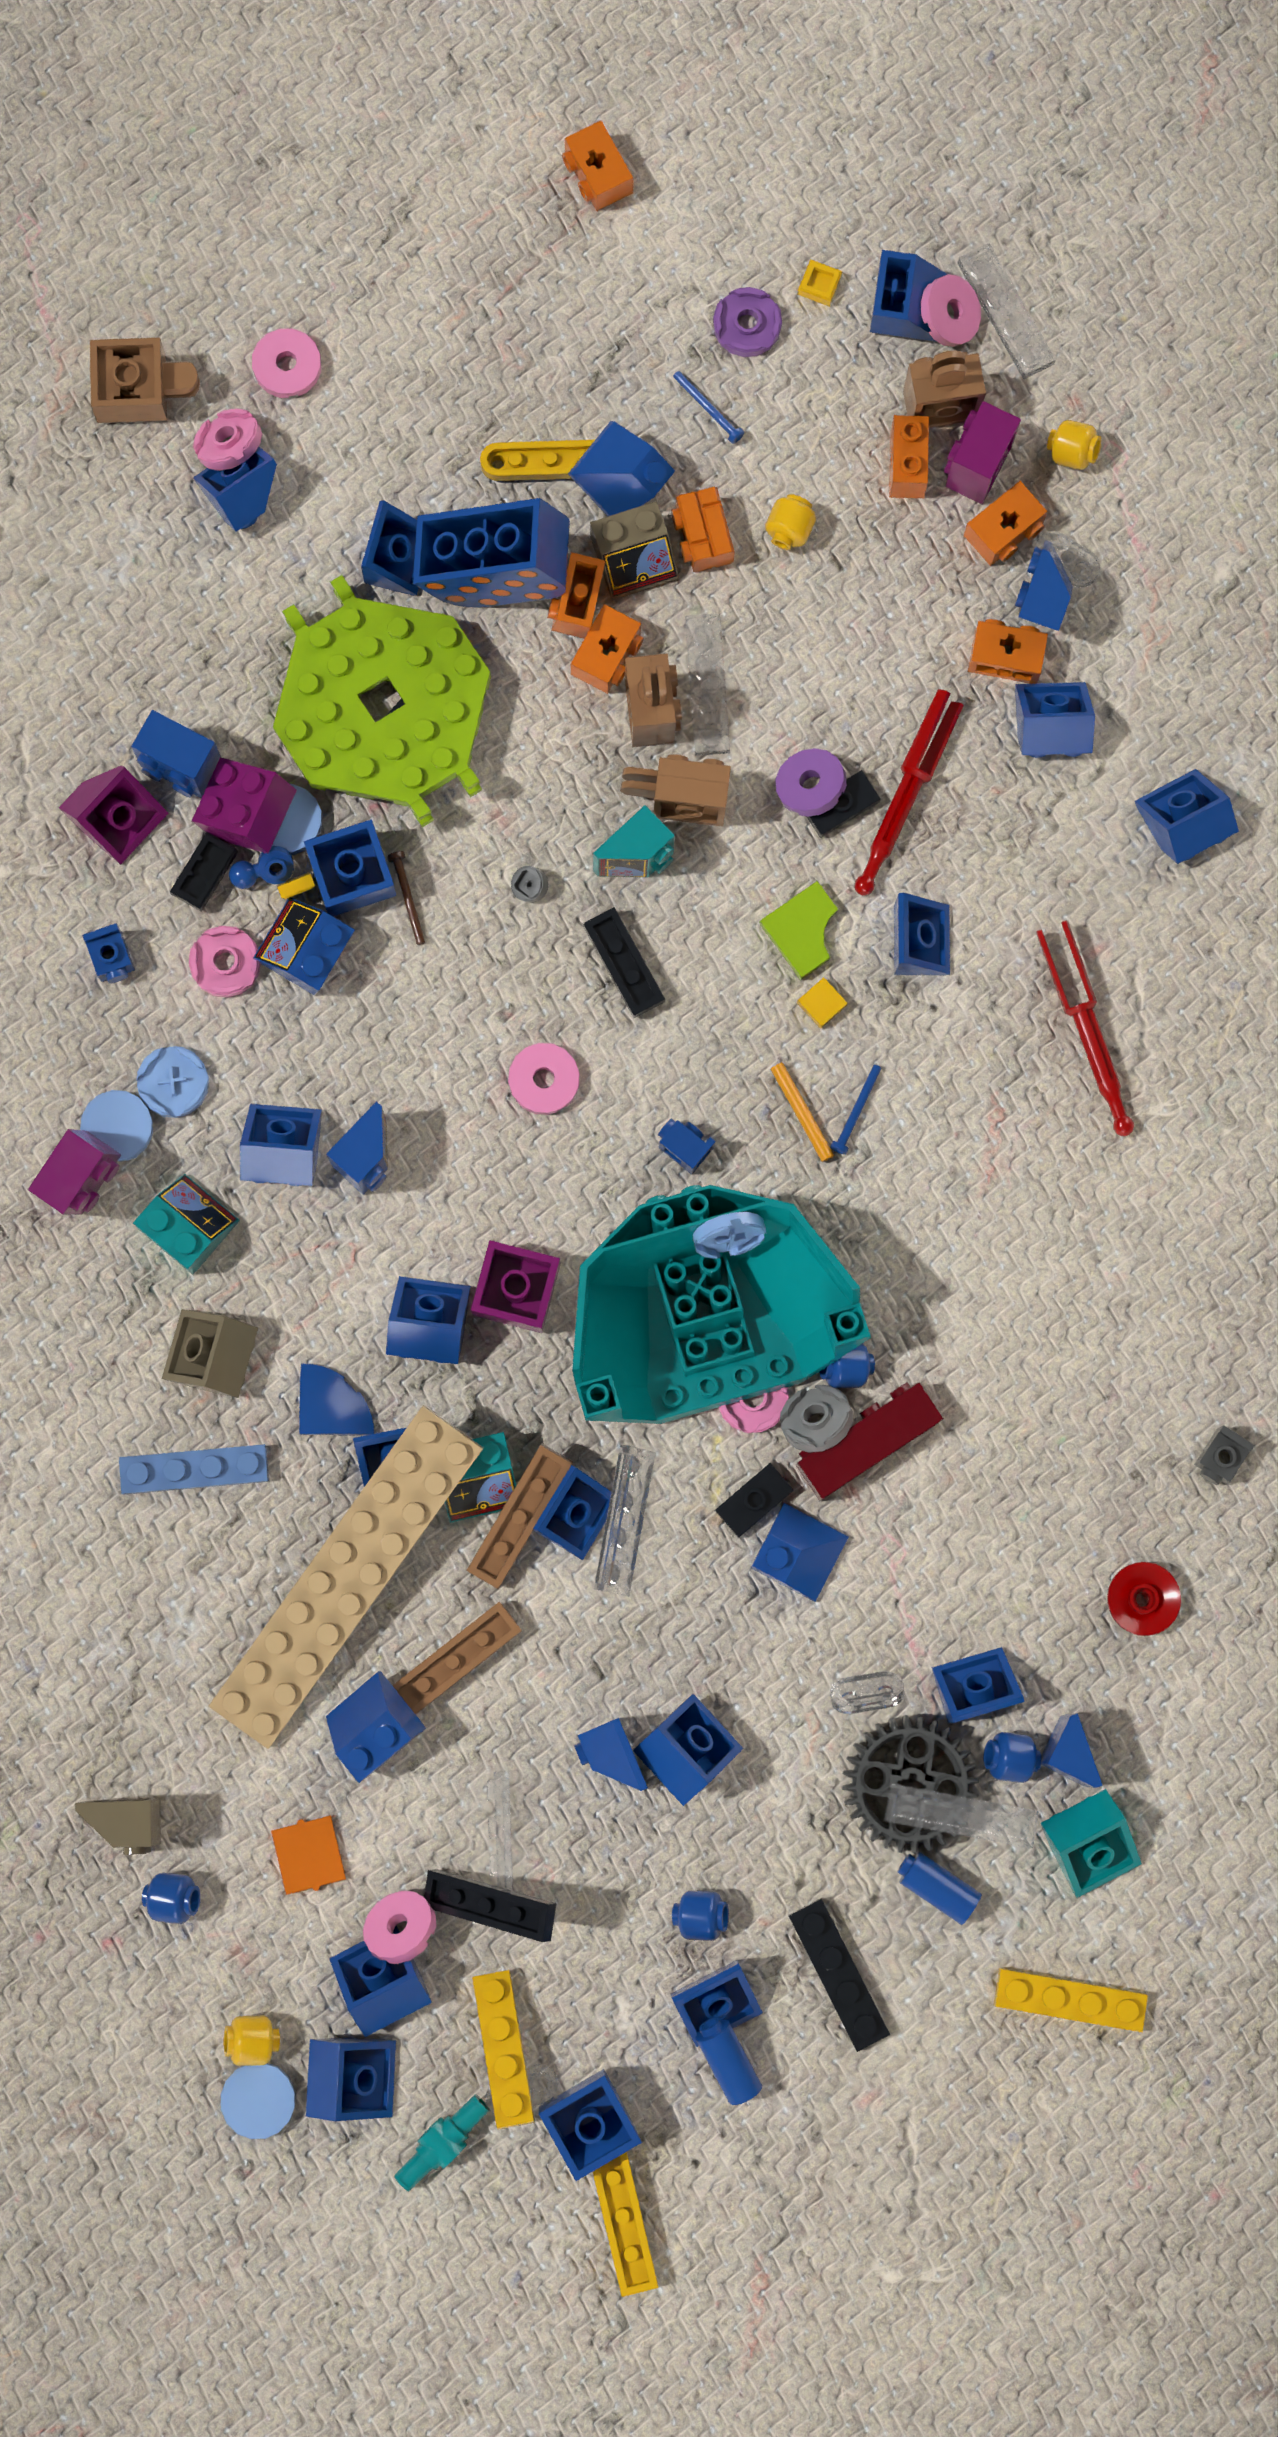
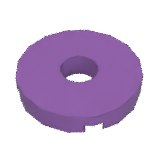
(747, 341)
(806, 765)

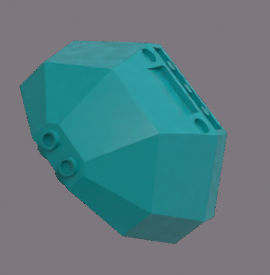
(692, 1332)

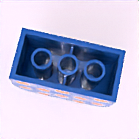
(493, 554)

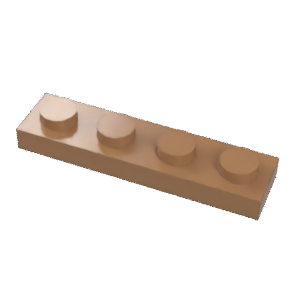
(519, 1516)
(457, 1658)

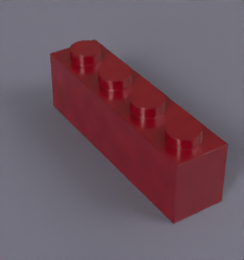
(870, 1440)

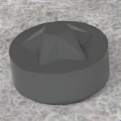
(529, 884)

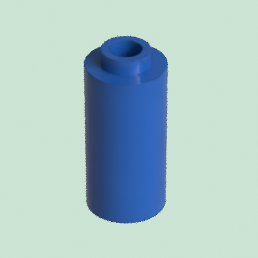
(938, 1887)
(728, 2061)

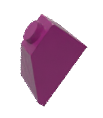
(114, 812)

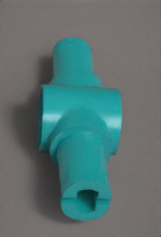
(441, 2143)

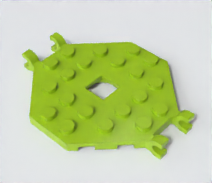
(408, 749)

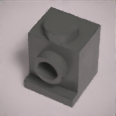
(1228, 1441)

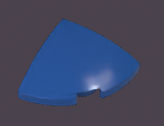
(331, 1405)

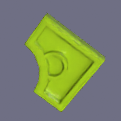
(799, 929)

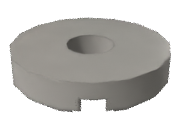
(824, 1433)

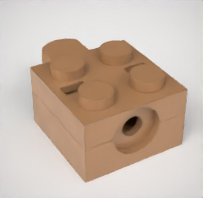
(135, 380)
(944, 387)
(650, 701)
(682, 789)

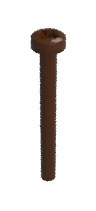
(396, 858)

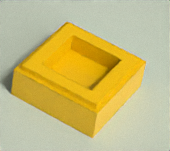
(819, 282)
(295, 886)
(822, 1003)

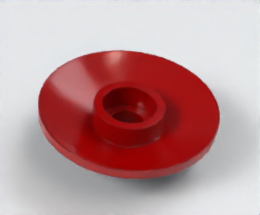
(1162, 1594)

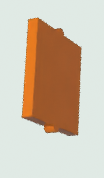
(308, 1854)

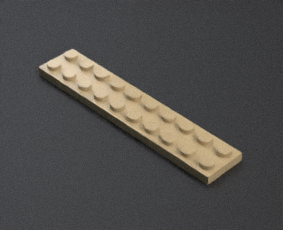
(345, 1576)

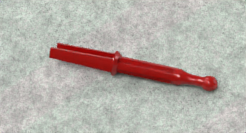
(911, 783)
(1090, 1035)

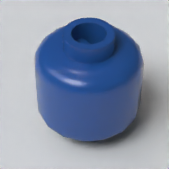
(850, 1370)
(1012, 1757)
(171, 1898)
(701, 1915)

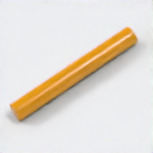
(802, 1112)

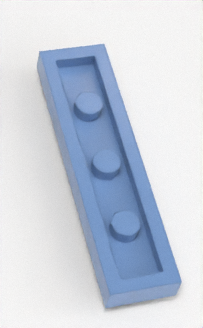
(193, 1469)

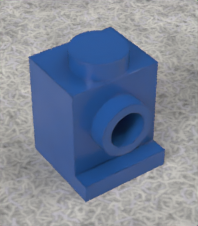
(103, 940)
(685, 1144)

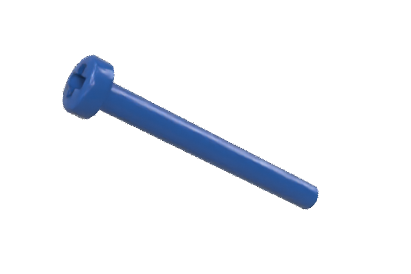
(735, 434)
(839, 1146)

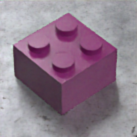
(981, 451)
(244, 805)
(75, 1173)
(515, 1286)

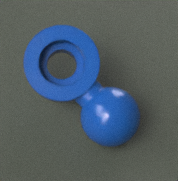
(245, 874)

